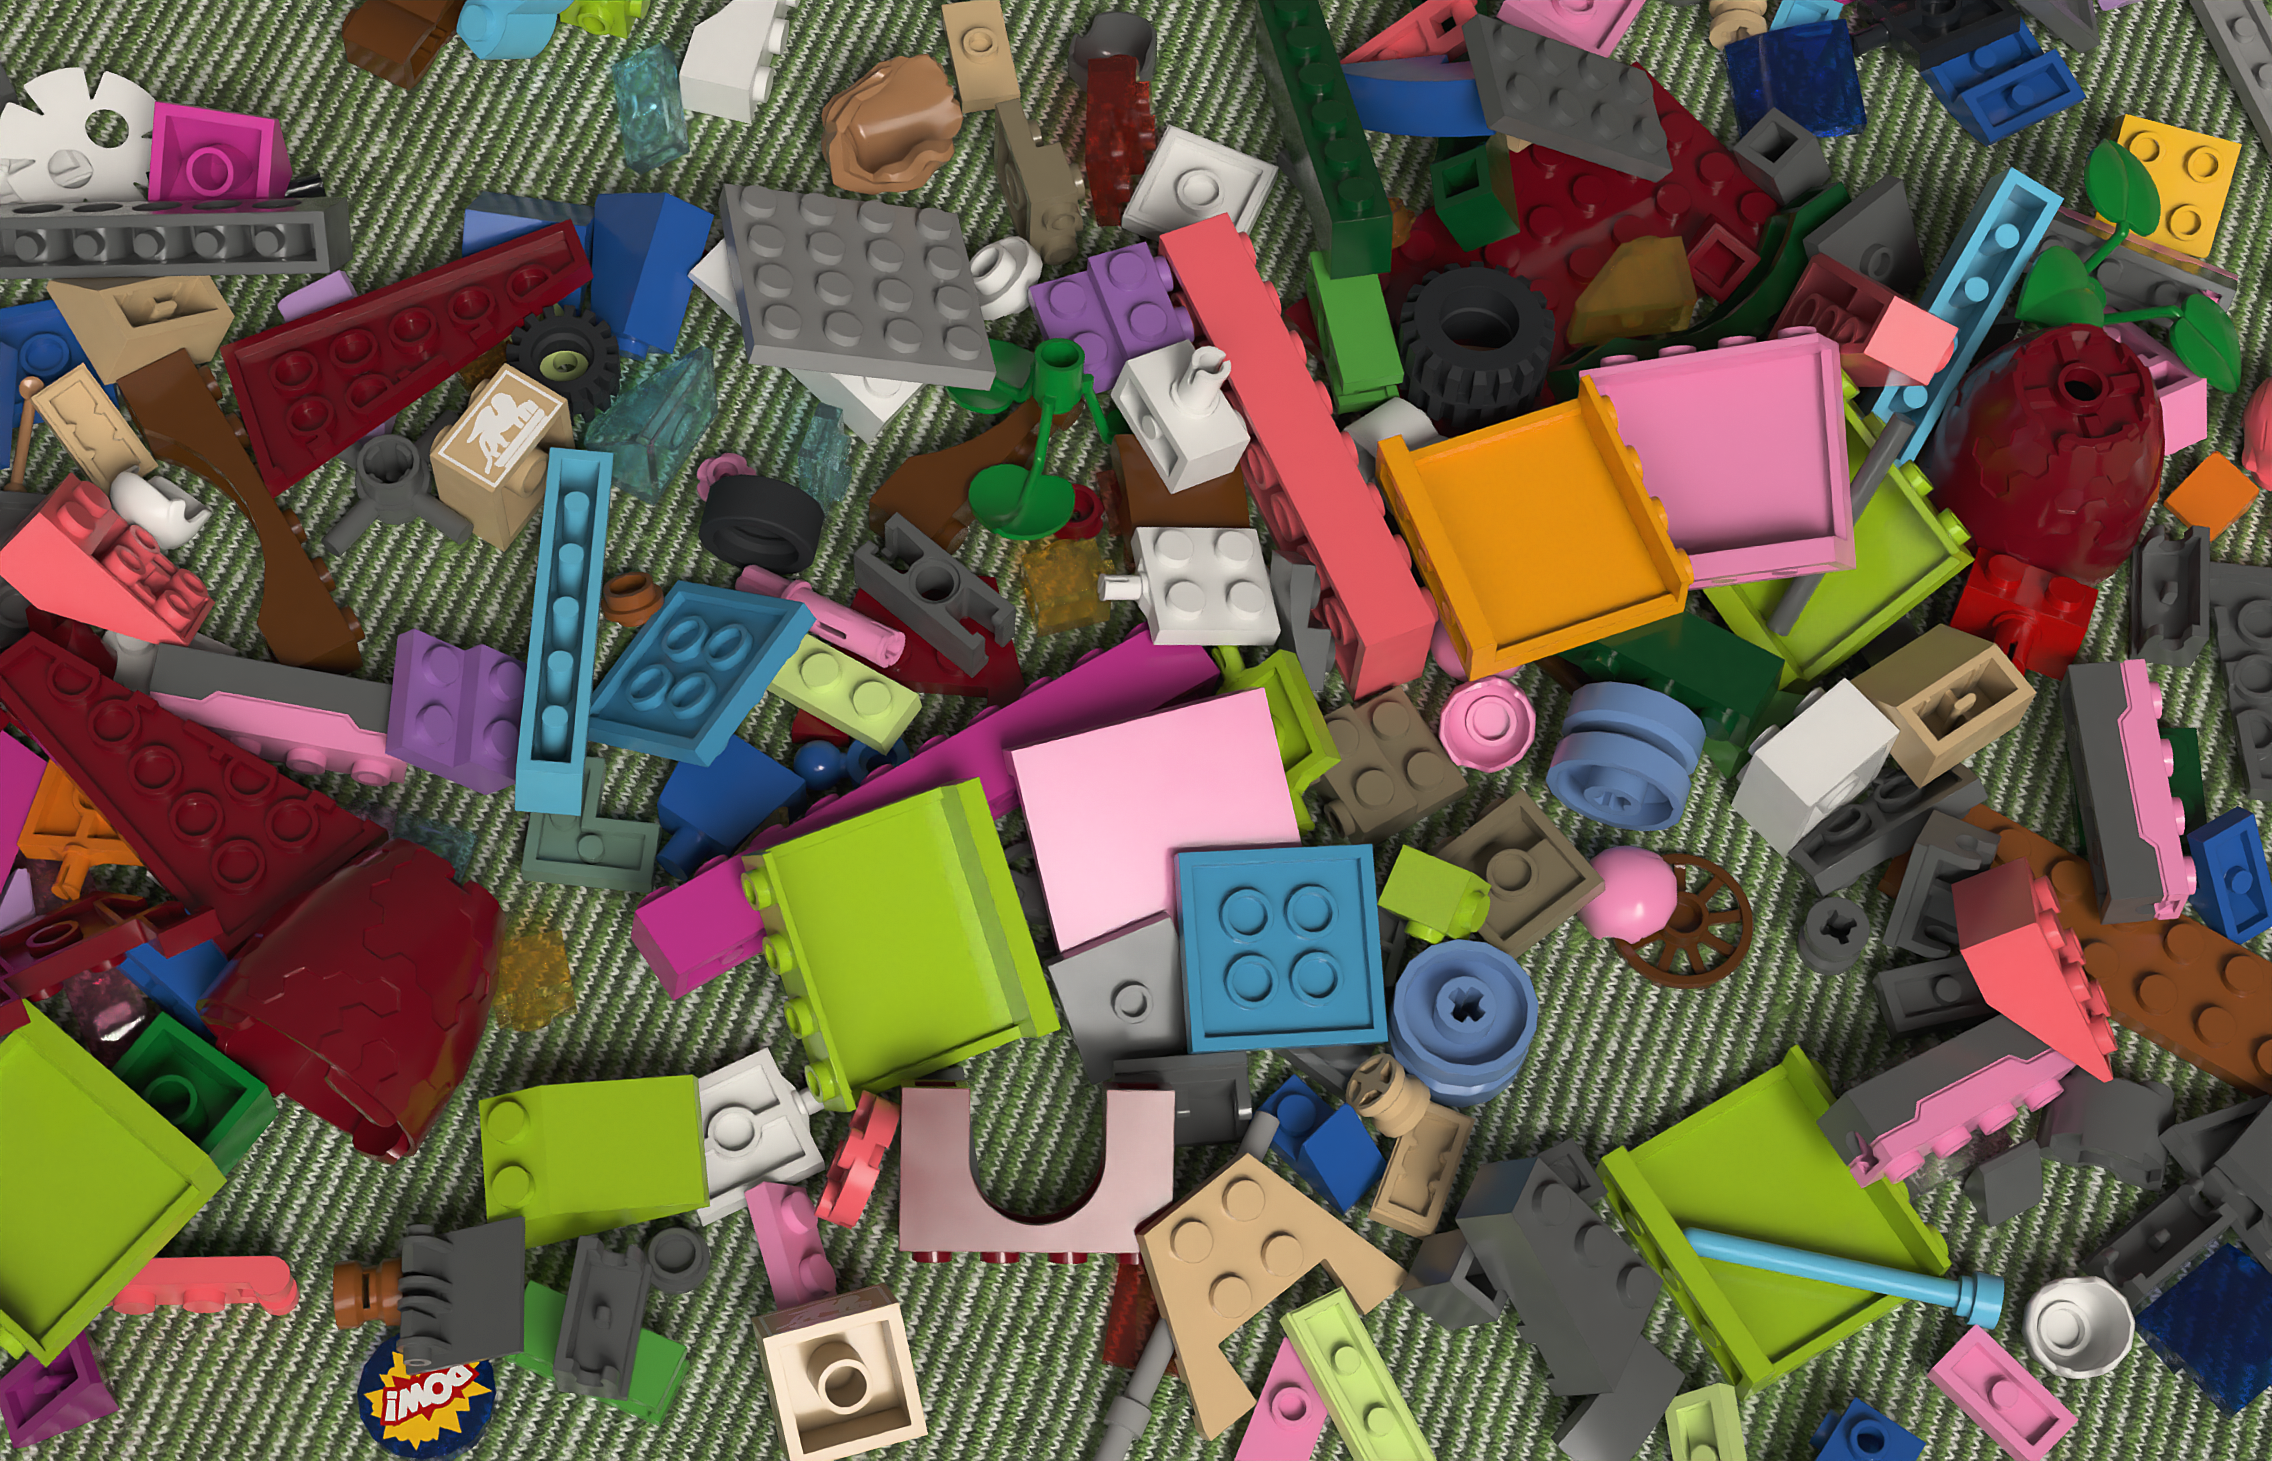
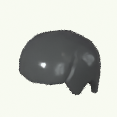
(1113, 35)

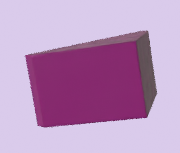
(59, 1397)

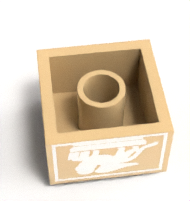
(498, 454)
(840, 1375)

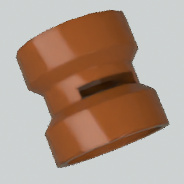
(352, 1297)

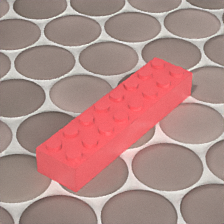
(1301, 464)

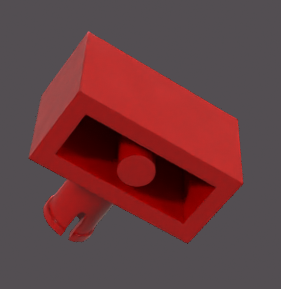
(2025, 611)

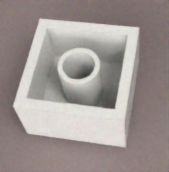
(1813, 765)

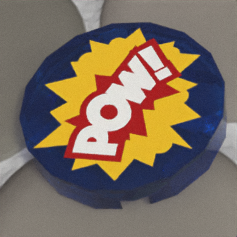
(426, 1413)

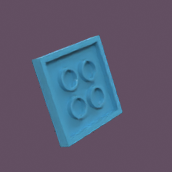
(696, 671)
(1280, 948)

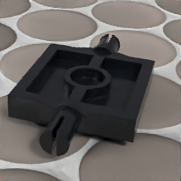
(1933, 29)

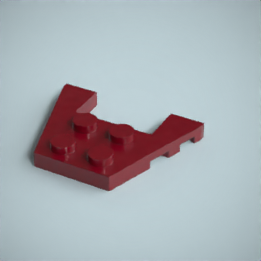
(926, 669)
(90, 936)

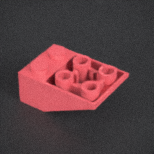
(99, 570)
(2031, 964)

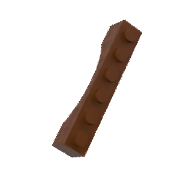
(185, 427)
(935, 486)

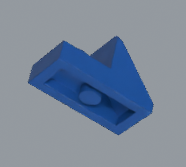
(2231, 876)
(1324, 1145)

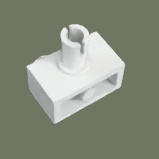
(1181, 413)

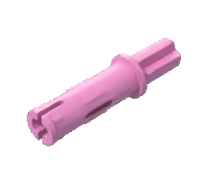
(834, 621)

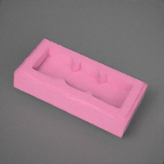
(1286, 1414)

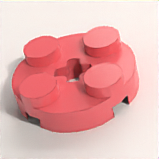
(857, 1160)

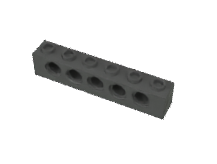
(174, 238)

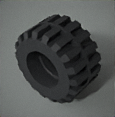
(1484, 308)

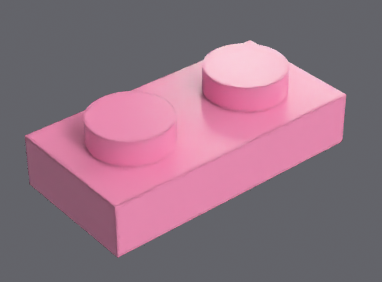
(790, 1244)
(2001, 1396)

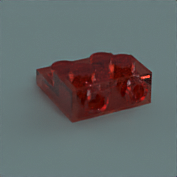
(1117, 133)

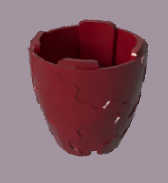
(2051, 452)
(366, 995)

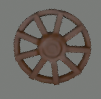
(1690, 926)

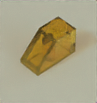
(1637, 293)

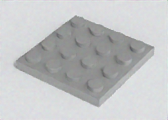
(854, 288)

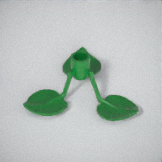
(2062, 293)
(1007, 496)

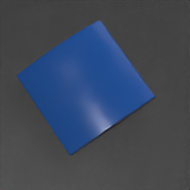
(2004, 86)

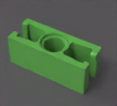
(1354, 337)
(657, 1368)

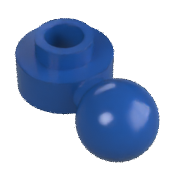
(825, 765)

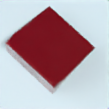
(1719, 258)

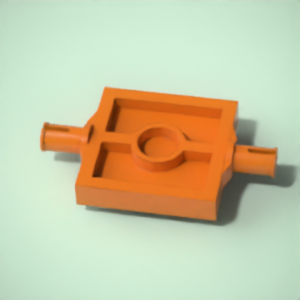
(70, 831)

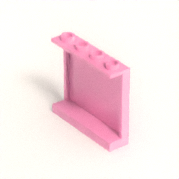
(1742, 452)
(1133, 792)

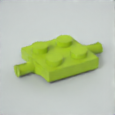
(1298, 723)

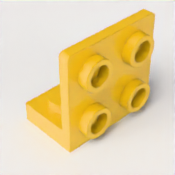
(2190, 177)

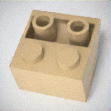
(142, 319)
(1945, 698)

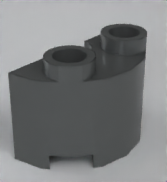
(2109, 1127)

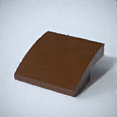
(1150, 504)

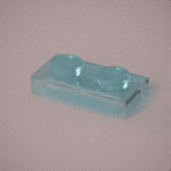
(650, 108)
(824, 457)

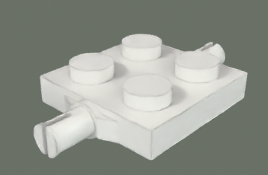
(1199, 586)
(754, 1132)

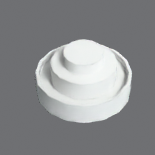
(1004, 275)

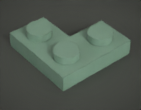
(591, 848)

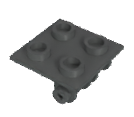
(461, 1295)

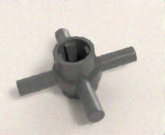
(407, 489)

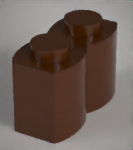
(399, 37)

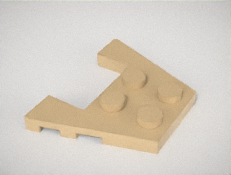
(1230, 1255)

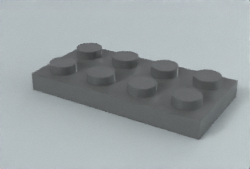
(1566, 98)

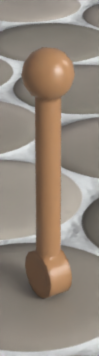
(28, 387)

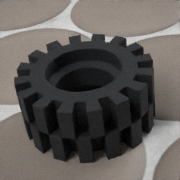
(574, 335)

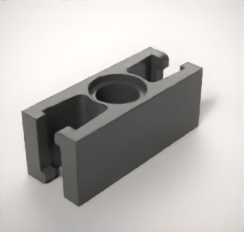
(934, 570)

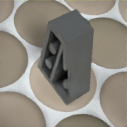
(1563, 1270)

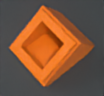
(2213, 495)

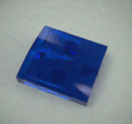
(1802, 73)
(2216, 1328)

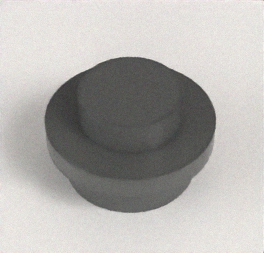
(678, 1260)

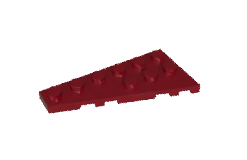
(356, 364)
(180, 797)

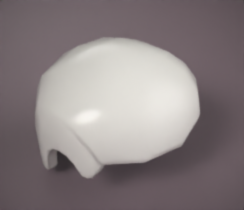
(158, 507)
(2078, 1327)

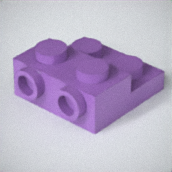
(1113, 310)
(456, 711)

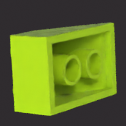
(593, 1155)

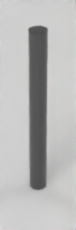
(1861, 491)

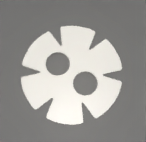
(66, 107)

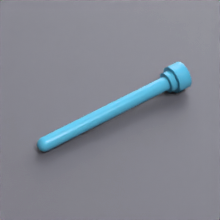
(1973, 1297)

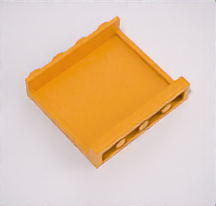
(1535, 533)

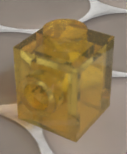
(1063, 586)
(533, 983)

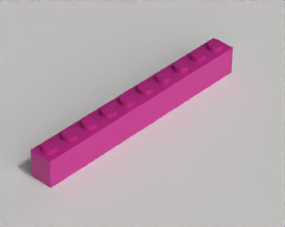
(708, 923)

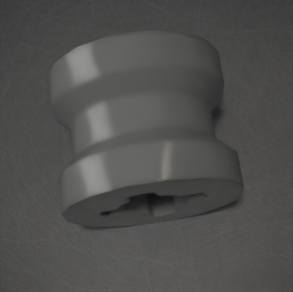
(1826, 950)

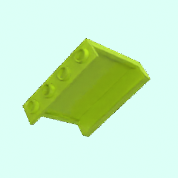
(1900, 560)
(898, 942)
(1767, 1175)
(84, 1187)

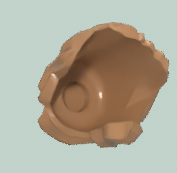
(891, 127)

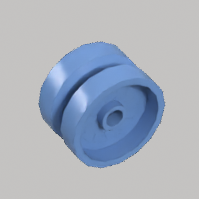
(1626, 756)
(1462, 1021)

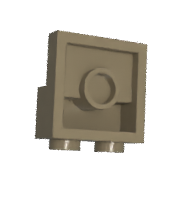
(1037, 185)
(1388, 770)
(1532, 872)

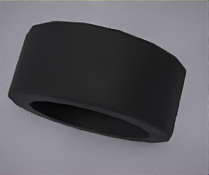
(761, 524)

